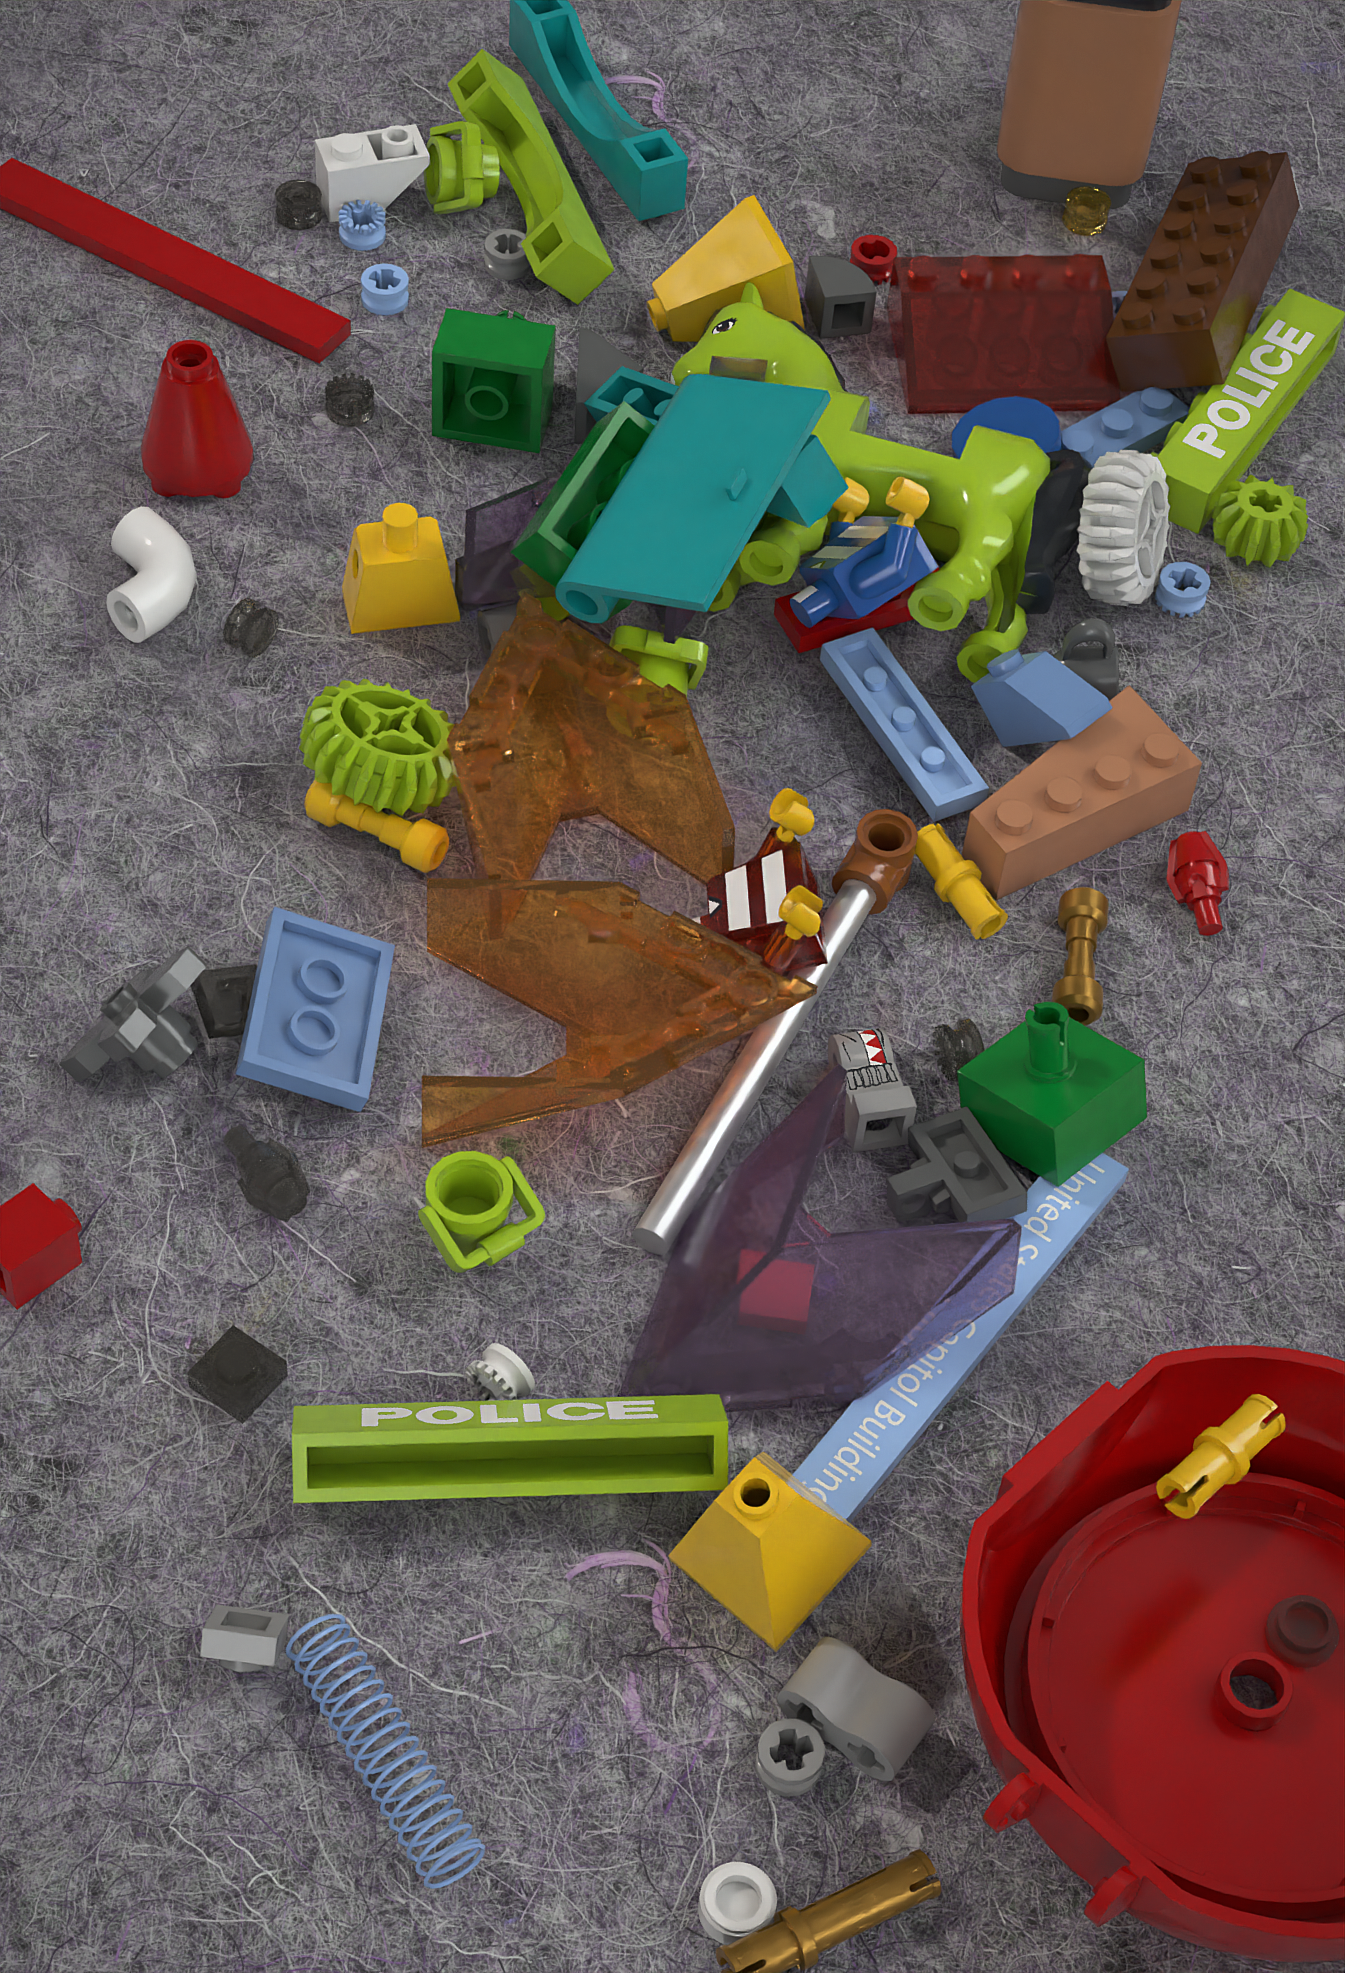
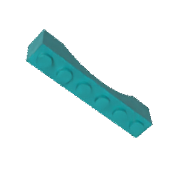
(637, 160)

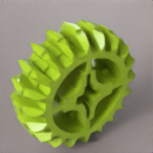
(378, 746)

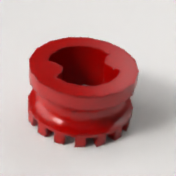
(878, 267)

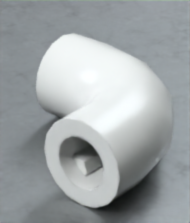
(163, 576)

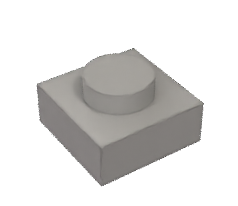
(244, 1637)

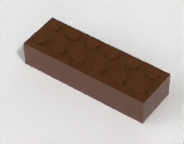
(1204, 272)

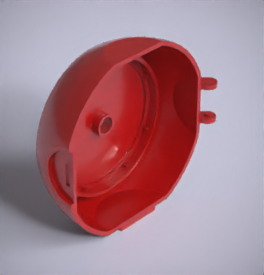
(1111, 1643)

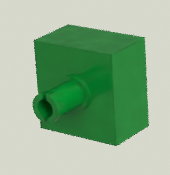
(493, 379)
(1054, 1093)

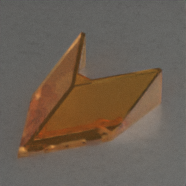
(578, 733)
(616, 973)

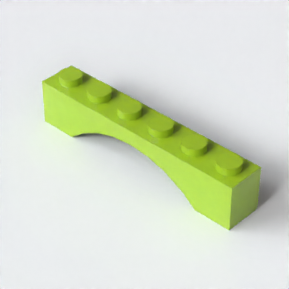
(559, 231)

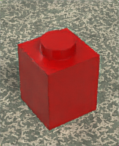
(36, 1244)

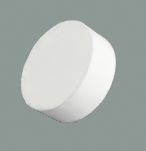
(736, 1901)

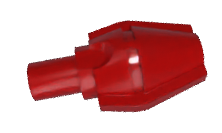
(1198, 878)

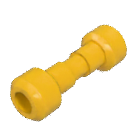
(419, 843)

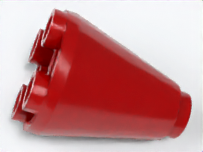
(194, 428)

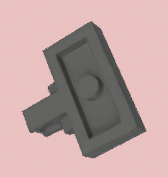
(955, 1171)

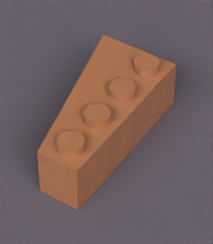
(1082, 797)

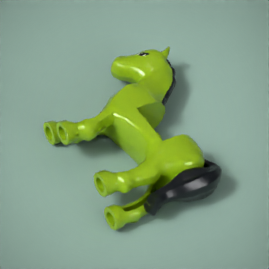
(991, 515)

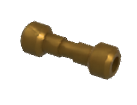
(1082, 917)

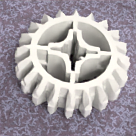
(1123, 527)

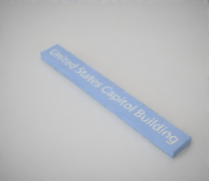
(885, 1425)

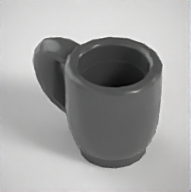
(1092, 663)

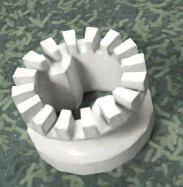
(500, 1375)

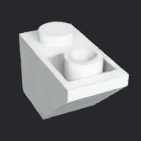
(368, 166)

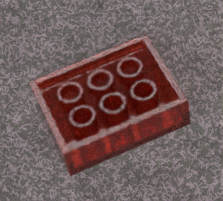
(1002, 330)

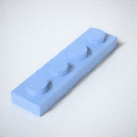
(904, 724)

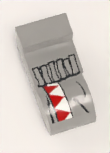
(872, 1089)

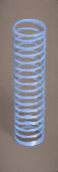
(446, 1853)

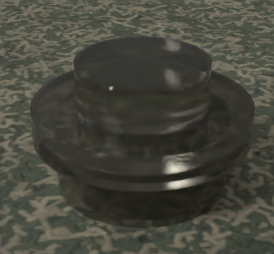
(1302, 1631)

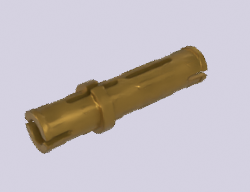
(804, 1933)

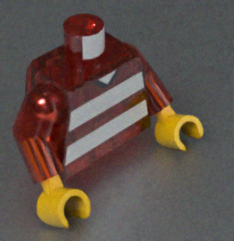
(774, 897)

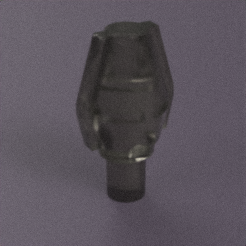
(268, 1174)

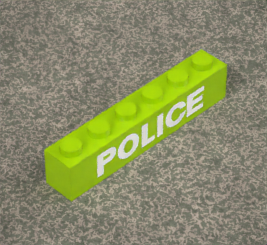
(1239, 417)
(509, 1448)

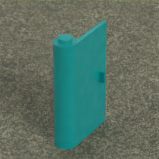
(691, 496)

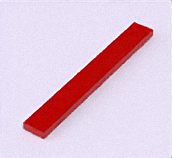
(171, 262)

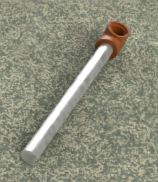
(863, 885)

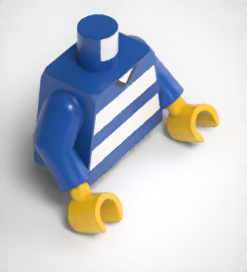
(866, 557)

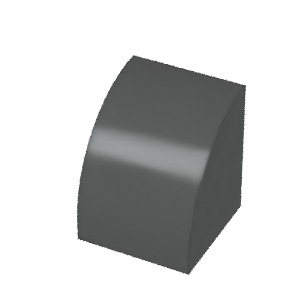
(839, 297)

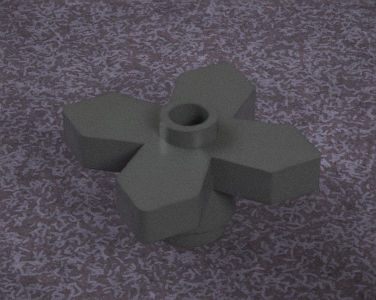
(141, 1022)

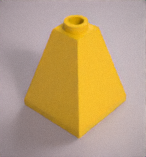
(718, 267)
(769, 1550)

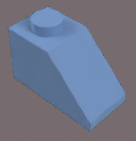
(1036, 699)

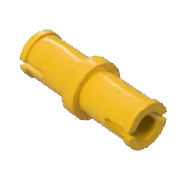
(959, 882)
(1221, 1456)

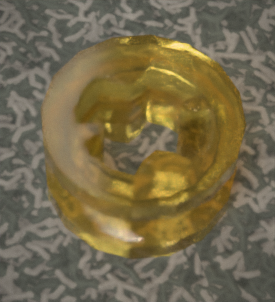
(1086, 211)

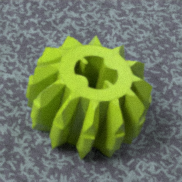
(1260, 521)

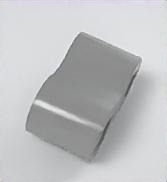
(857, 1708)

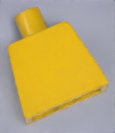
(398, 574)

